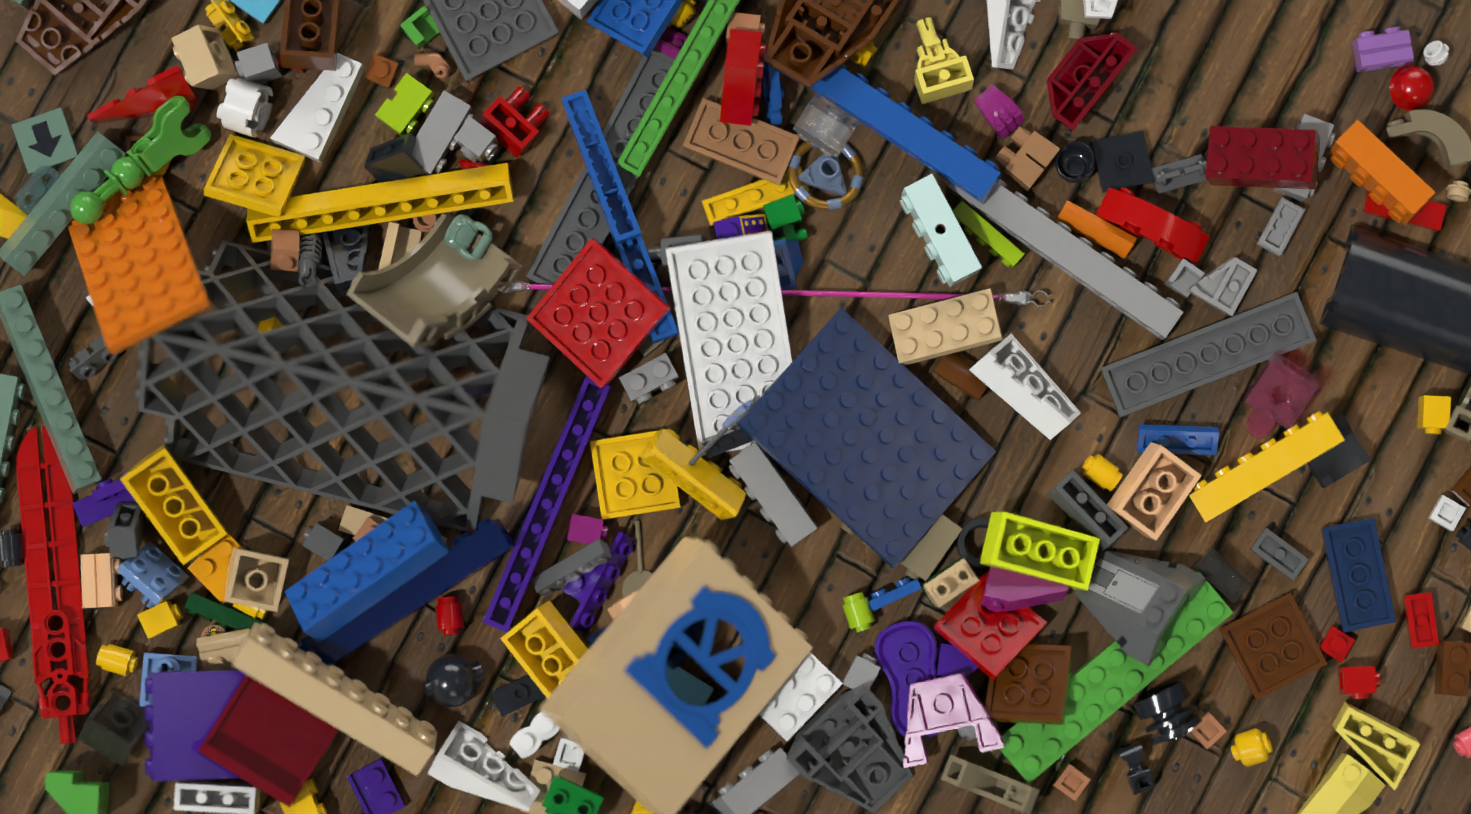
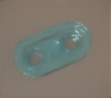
(35, 187)

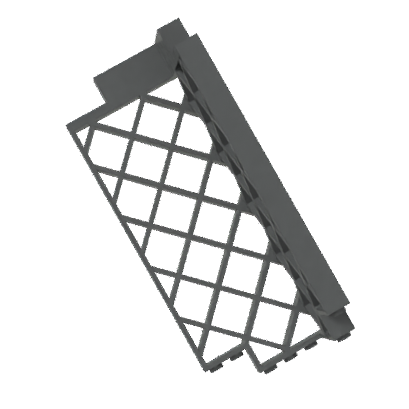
(320, 373)

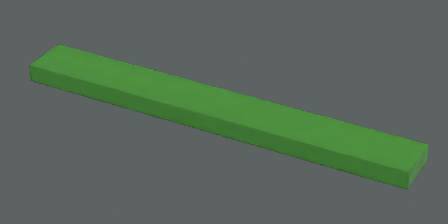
(676, 85)

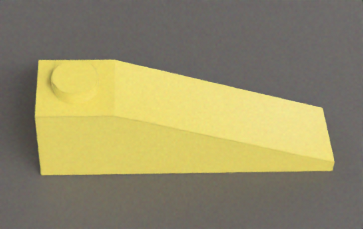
(1344, 789)

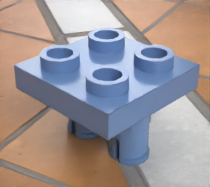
(152, 575)
(164, 663)

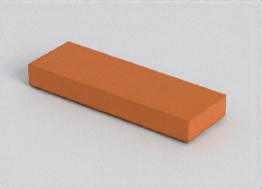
(1096, 229)

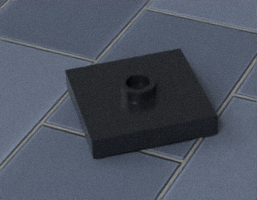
(1122, 161)

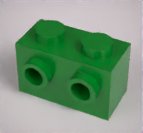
(570, 798)

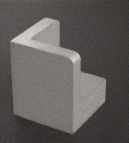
(1183, 277)

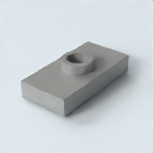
(1280, 226)

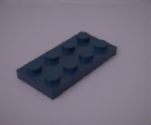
(1358, 575)

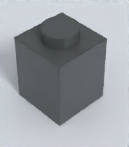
(323, 541)

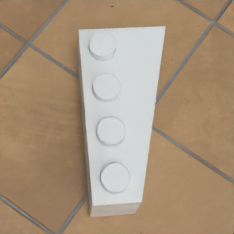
(319, 113)
(1026, 387)

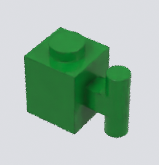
(783, 215)

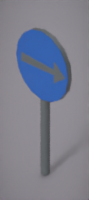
(733, 418)

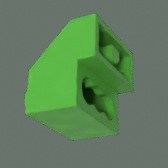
(75, 795)

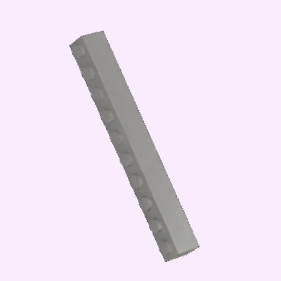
(1076, 258)

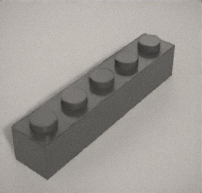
(572, 567)

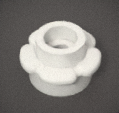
(1436, 53)

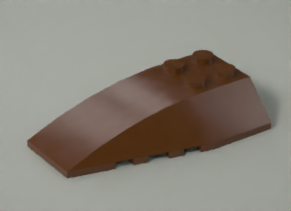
(67, 29)

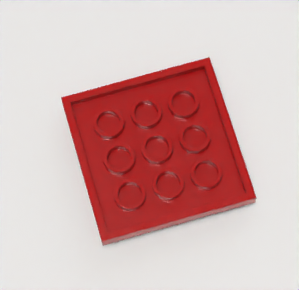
(598, 313)

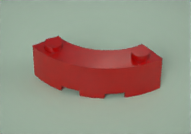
(1144, 219)

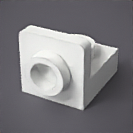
(568, 754)

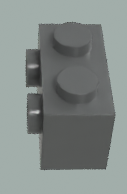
(125, 530)

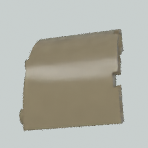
(434, 288)

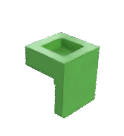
(420, 27)

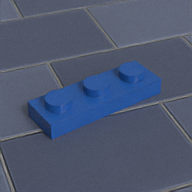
(1179, 439)

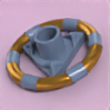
(825, 175)

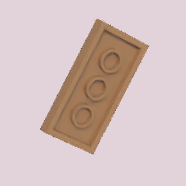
(754, 149)

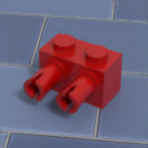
(509, 125)

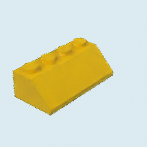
(699, 480)
(173, 504)

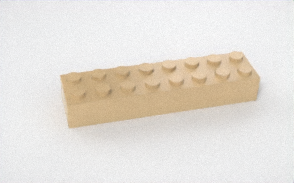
(336, 698)

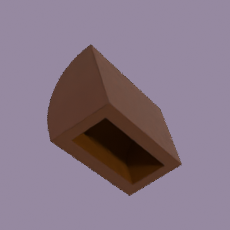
(956, 371)

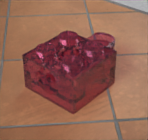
(1278, 395)

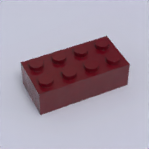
(1263, 157)

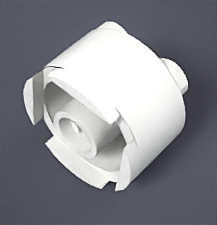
(245, 106)

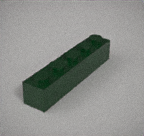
(215, 611)

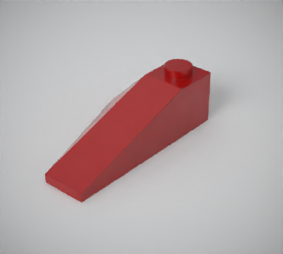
(145, 101)

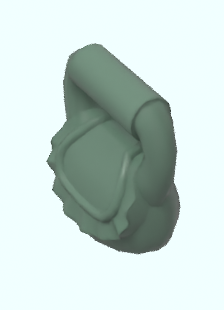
(461, 234)

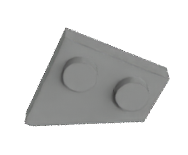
(1225, 285)

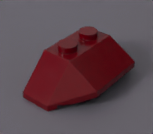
(1086, 75)

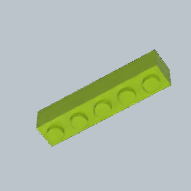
(987, 235)

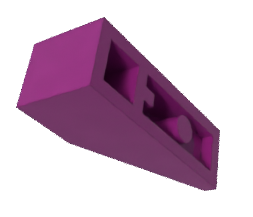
(1014, 591)

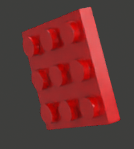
(985, 635)

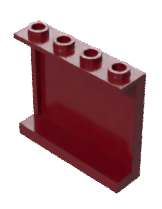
(268, 740)

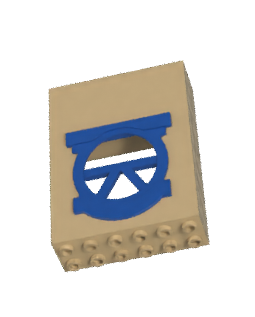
(619, 694)

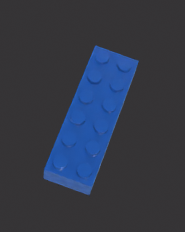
(366, 571)

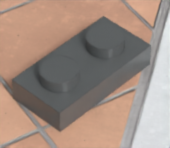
(1279, 554)

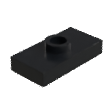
(516, 695)

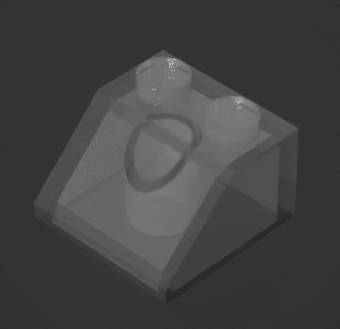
(826, 126)

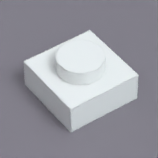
(1446, 513)

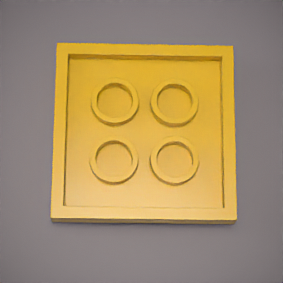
(254, 175)
(628, 482)

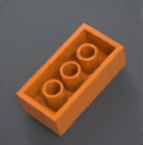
(1380, 173)

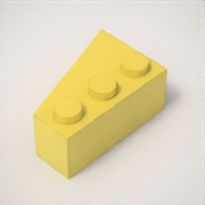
(1378, 742)

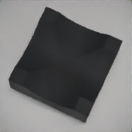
(1339, 459)

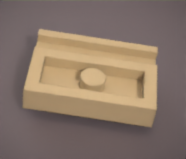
(219, 650)

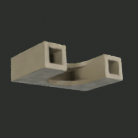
(929, 550)

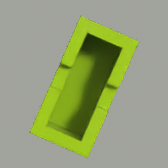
(406, 106)

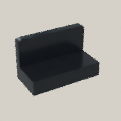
(393, 160)

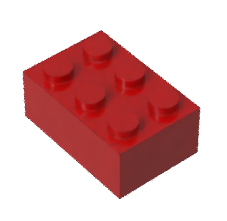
(741, 76)

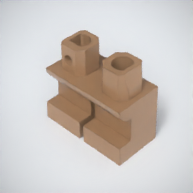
(1030, 160)

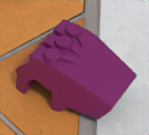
(999, 111)

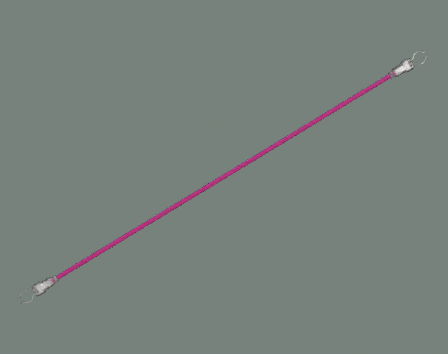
(1021, 298)

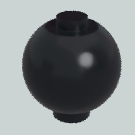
(452, 680)

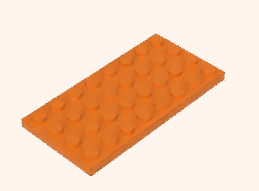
(138, 265)

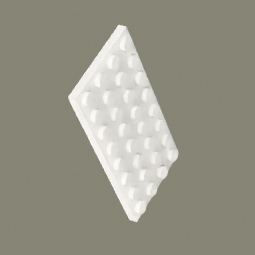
(728, 324)

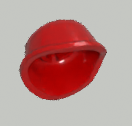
(1411, 88)

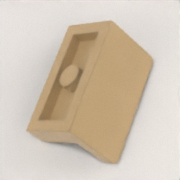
(398, 243)

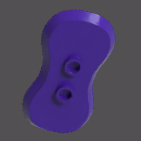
(906, 656)

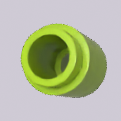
(858, 612)

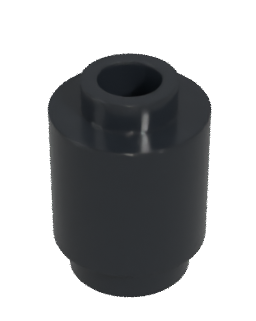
(11, 548)

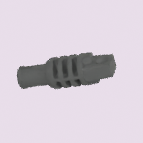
(309, 257)

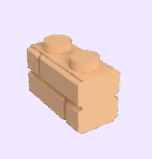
(100, 581)

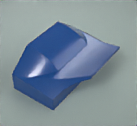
(788, 262)

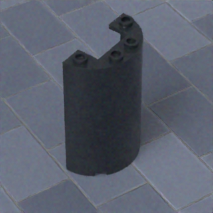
(1403, 299)

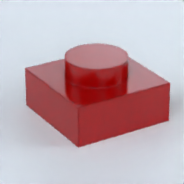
(1336, 644)

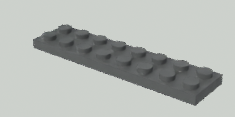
(1207, 354)

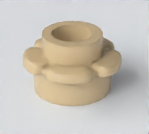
(1458, 191)

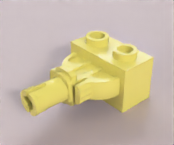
(940, 70)

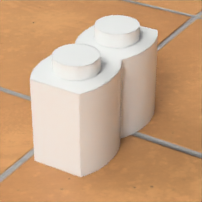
(531, 737)

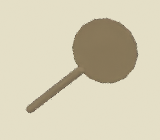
(638, 578)

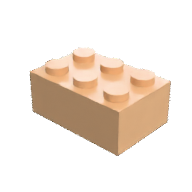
(1153, 491)

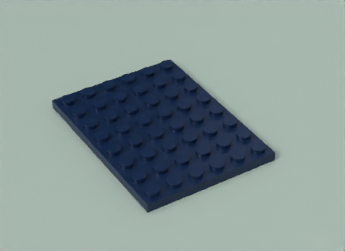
(866, 438)

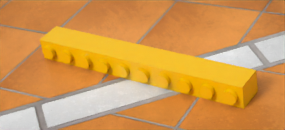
(387, 202)

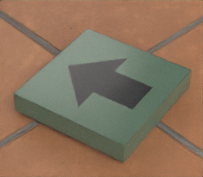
(45, 140)

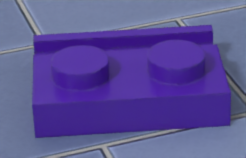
(376, 789)

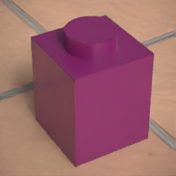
(586, 529)

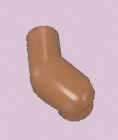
(435, 62)

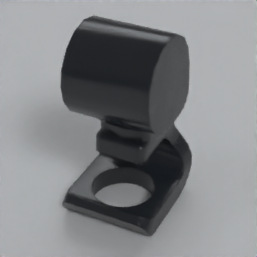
(1138, 775)

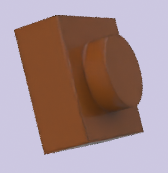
(381, 71)

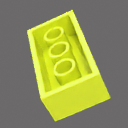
(1039, 550)

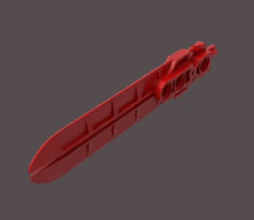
(39, 582)

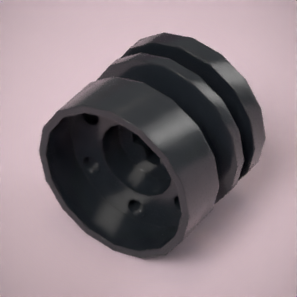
(1167, 712)

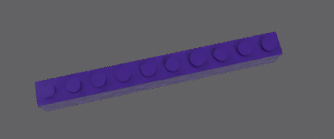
(546, 505)

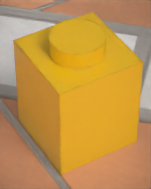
(1433, 413)
(160, 619)

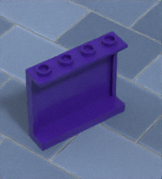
(181, 717)

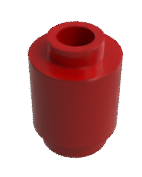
(449, 615)

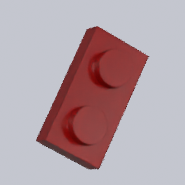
(1421, 620)

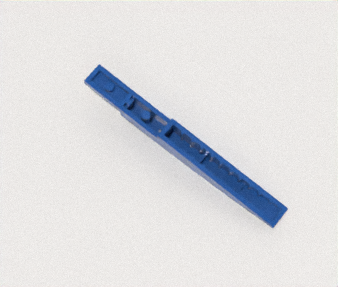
(614, 201)

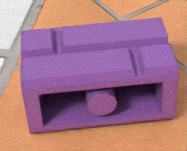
(1382, 50)

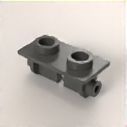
(1179, 173)
(85, 365)

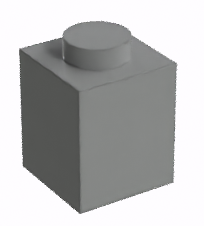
(861, 672)

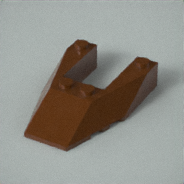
(820, 35)

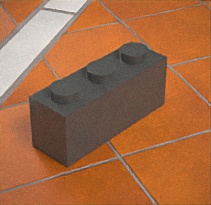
(1087, 510)

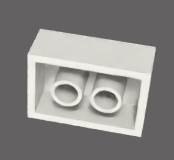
(799, 696)

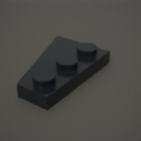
(347, 253)

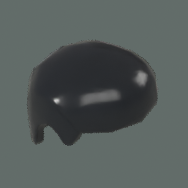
(1075, 162)

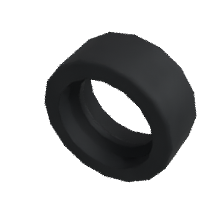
(962, 537)

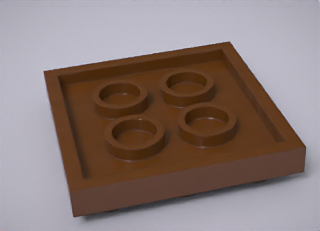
(1273, 646)
(1032, 686)

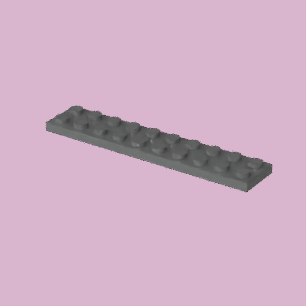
(581, 213)

